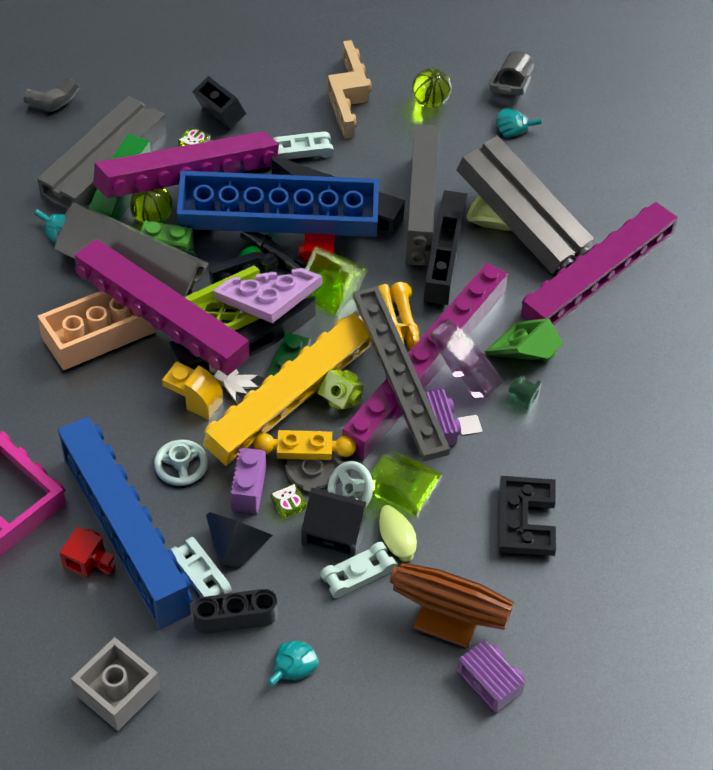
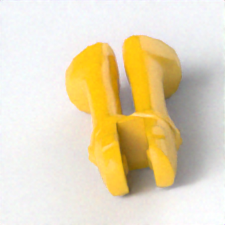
(400, 295)

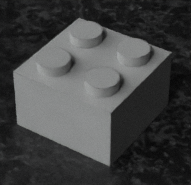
(116, 683)

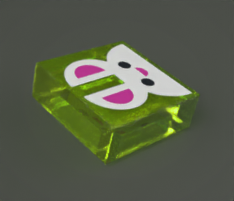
(193, 136)
(288, 500)

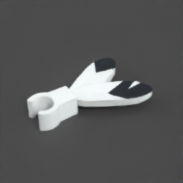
(237, 383)

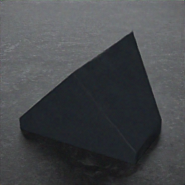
(234, 540)

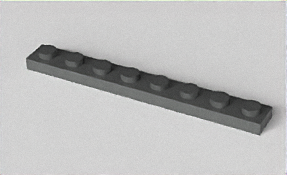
(401, 374)

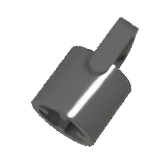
(513, 75)

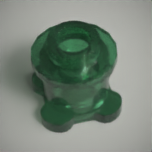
(525, 391)

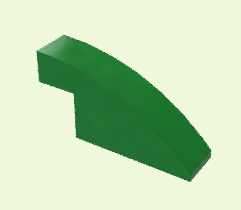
(117, 206)

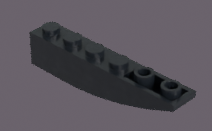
(389, 207)
(445, 248)
(259, 333)

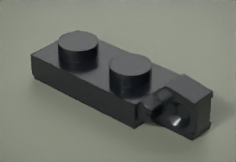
(264, 262)

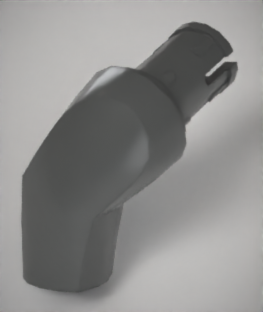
(54, 98)

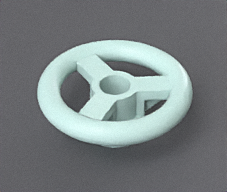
(179, 457)
(352, 487)

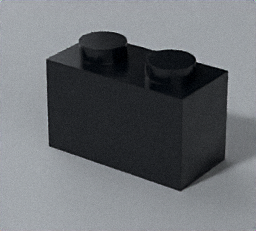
(219, 102)

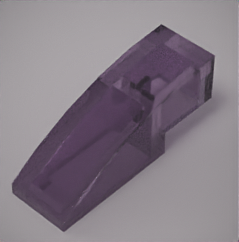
(465, 359)

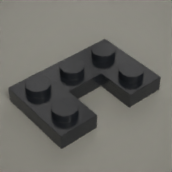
(514, 531)

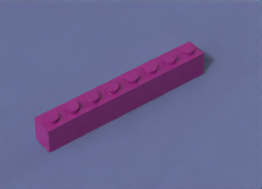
(163, 167)
(600, 265)
(162, 307)

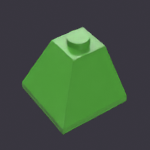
(527, 341)

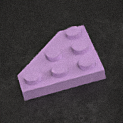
(268, 294)

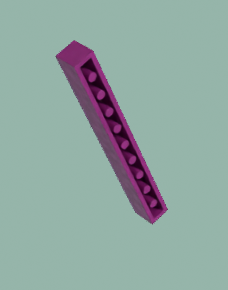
(466, 312)

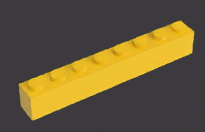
(286, 389)

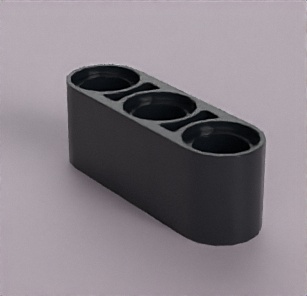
(246, 601)

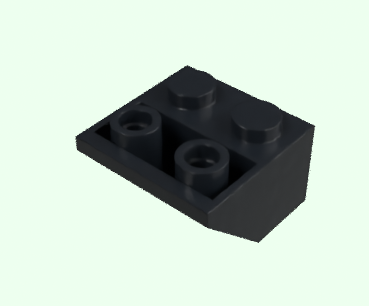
(333, 523)

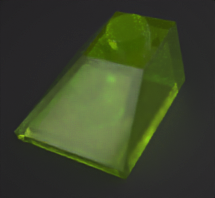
(339, 279)
(403, 481)

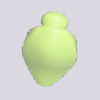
(397, 533)

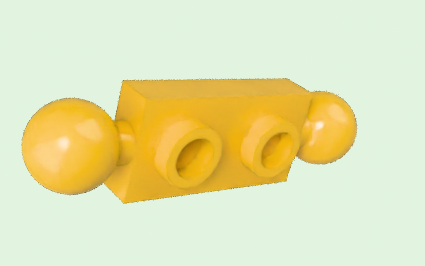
(305, 445)

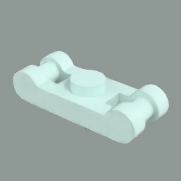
(305, 145)
(200, 569)
(358, 570)

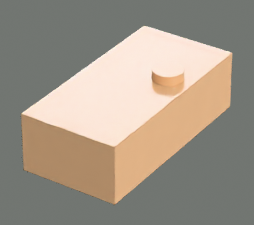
(90, 328)

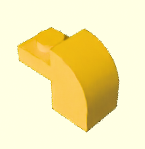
(198, 386)

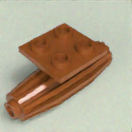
(450, 603)

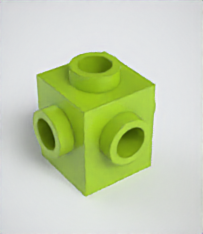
(341, 389)

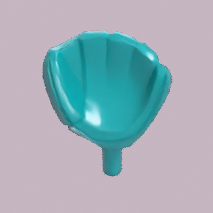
(513, 123)
(53, 224)
(293, 662)

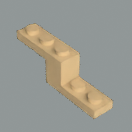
(348, 89)

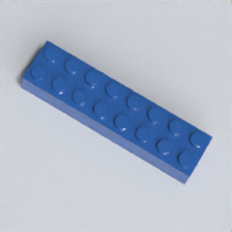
(278, 203)
(126, 522)

